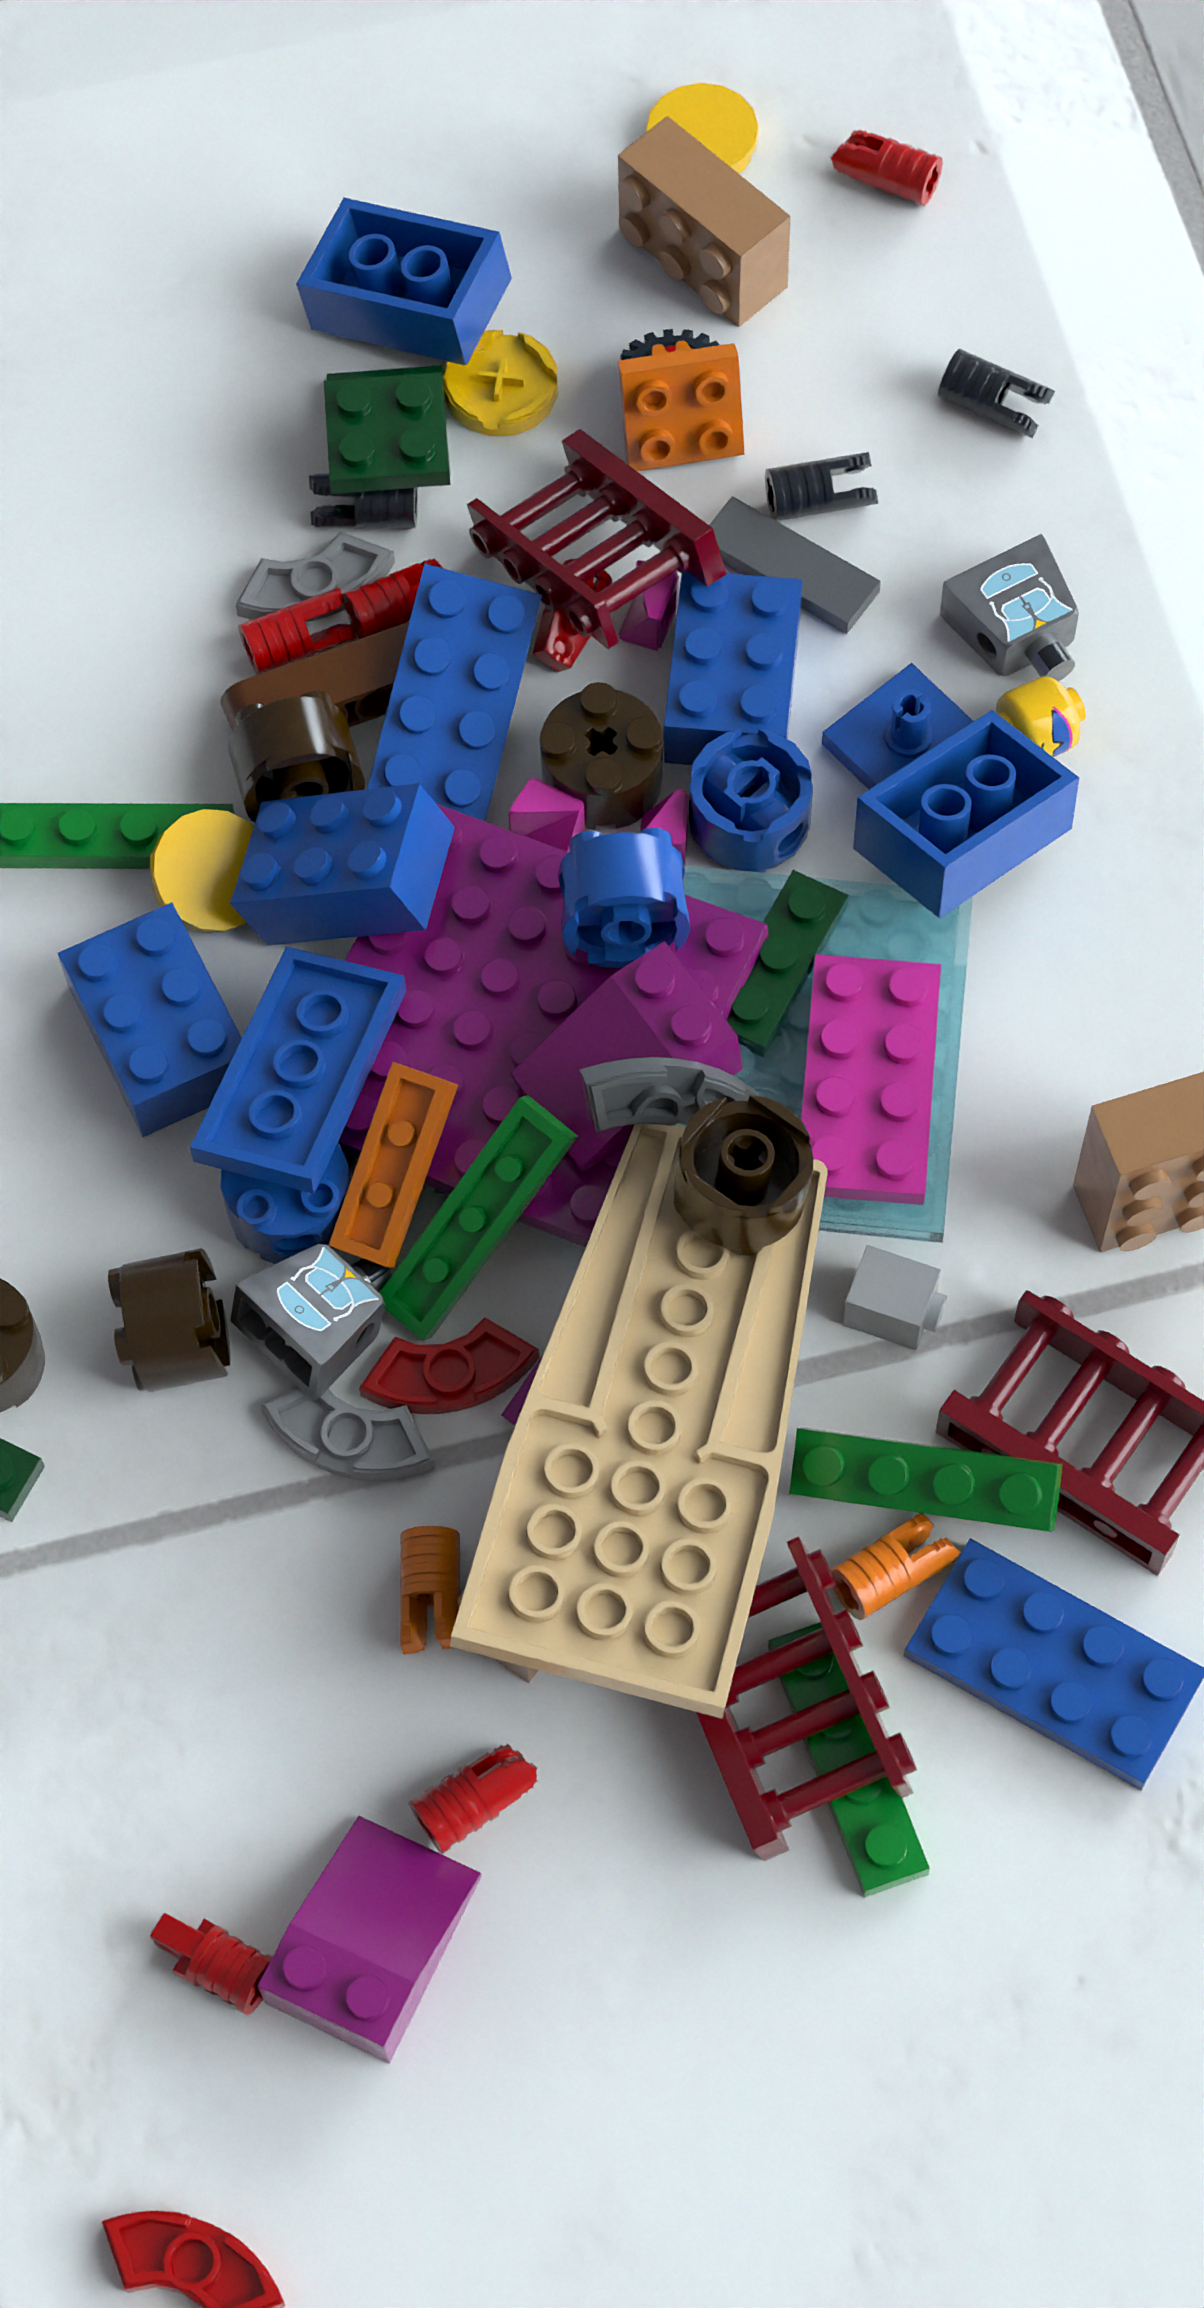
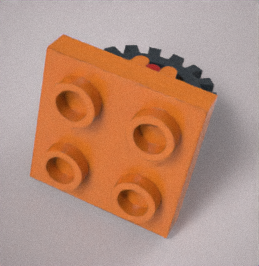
(680, 400)

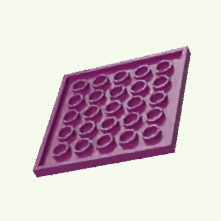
(494, 985)

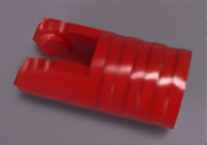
(889, 166)
(385, 601)
(284, 637)
(473, 1796)

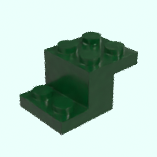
(386, 429)

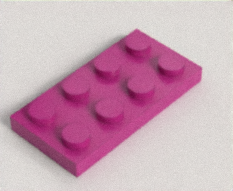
(871, 1075)

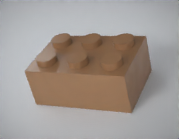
(703, 221)
(1144, 1165)

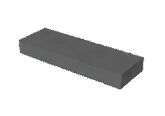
(765, 547)

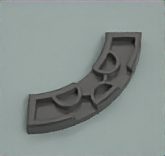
(655, 1091)

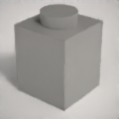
(894, 1298)

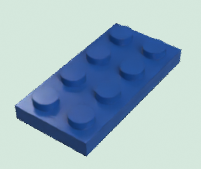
(456, 689)
(299, 1070)
(1055, 1663)

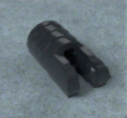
(983, 388)
(809, 490)
(371, 510)

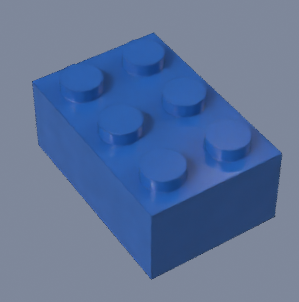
(404, 281)
(731, 661)
(965, 813)
(343, 865)
(153, 1016)

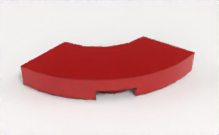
(449, 1374)
(190, 2259)

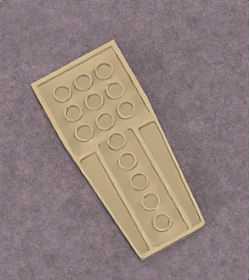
(646, 1451)

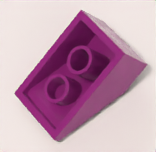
(636, 1013)
(369, 1938)

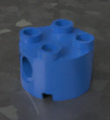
(750, 800)
(622, 895)
(283, 1219)

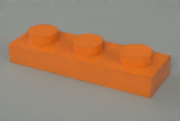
(393, 1165)

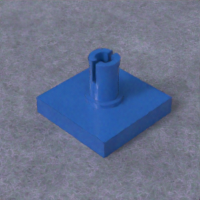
(893, 727)

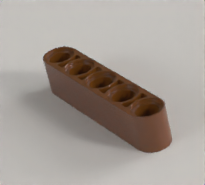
(354, 675)

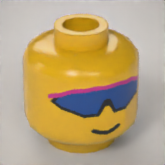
(1044, 713)

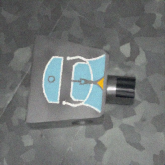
(1015, 611)
(312, 1314)

